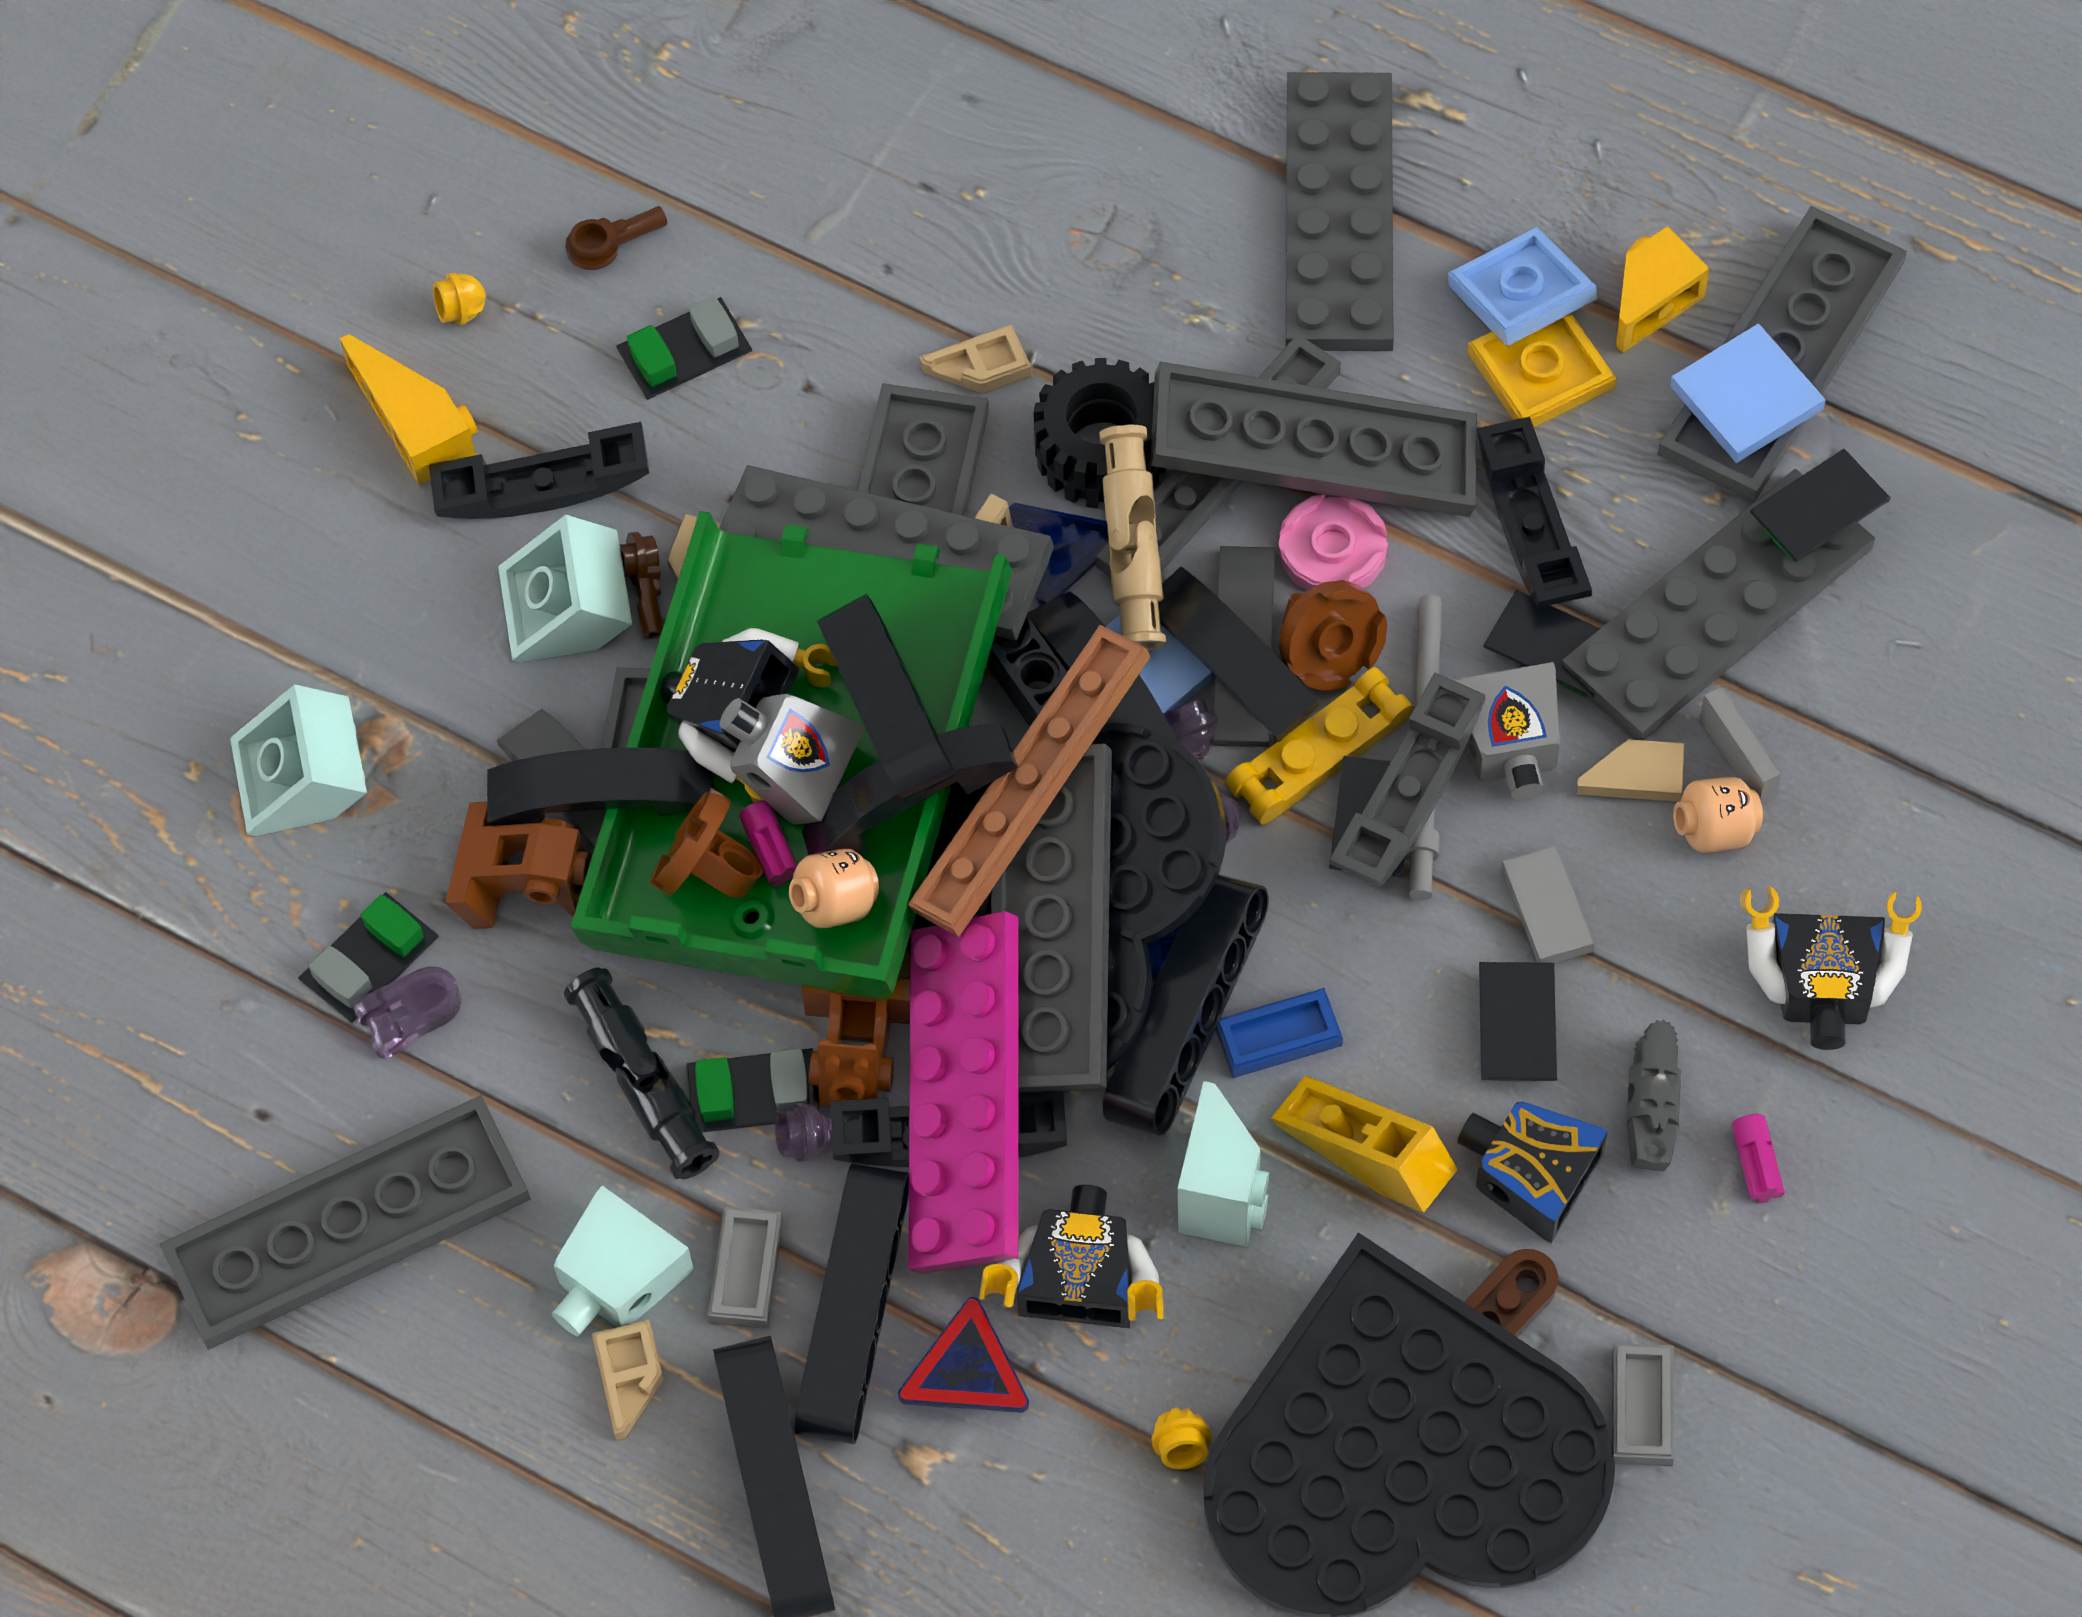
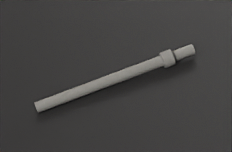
(1426, 846)

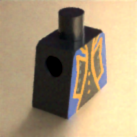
(1534, 1163)

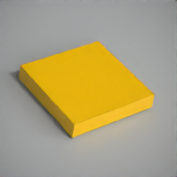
(1543, 371)

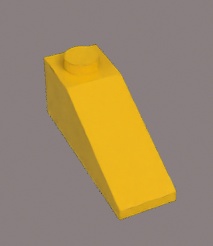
(411, 409)
(1369, 1142)

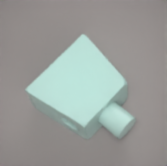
(616, 1265)

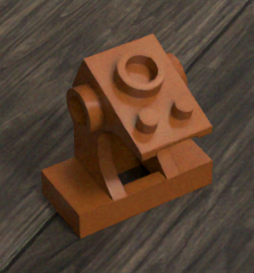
(549, 873)
(853, 1070)

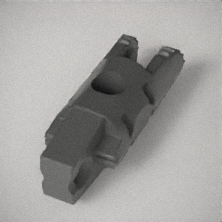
(1654, 1098)

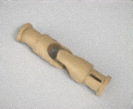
(1131, 498)

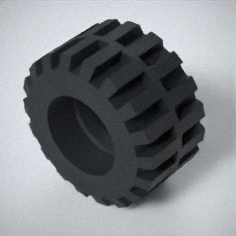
(1084, 398)

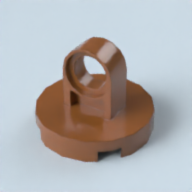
(1331, 634)
(707, 853)

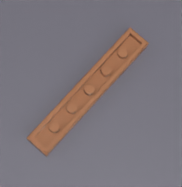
(1021, 797)

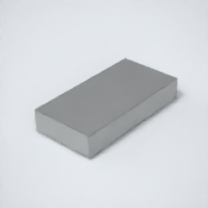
(1739, 744)
(1547, 906)
(745, 1267)
(1643, 1404)

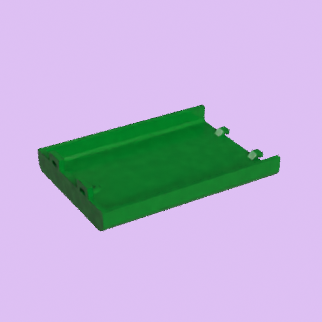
(735, 582)

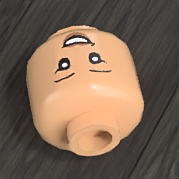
(1718, 814)
(833, 888)

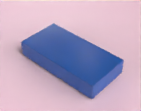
(1278, 1033)

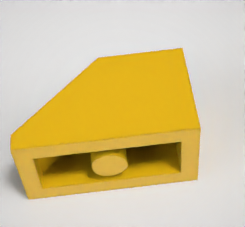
(1658, 285)

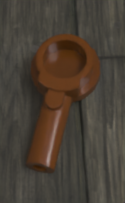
(596, 242)
(642, 566)

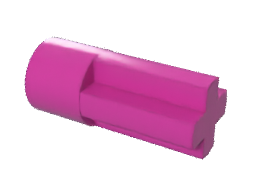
(768, 842)
(1757, 1157)

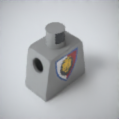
(1516, 727)
(791, 753)

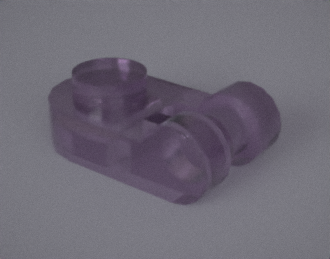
(429, 999)

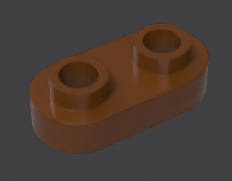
(1503, 1300)

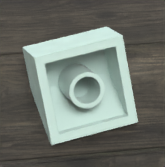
(565, 591)
(298, 761)
(1221, 1175)

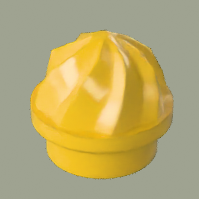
(458, 298)
(1181, 1438)

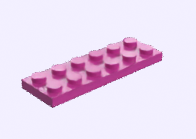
(963, 1095)

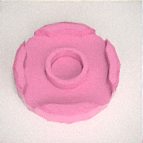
(1332, 542)

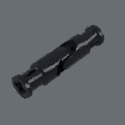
(624, 1047)

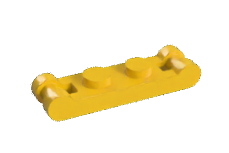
(1318, 747)

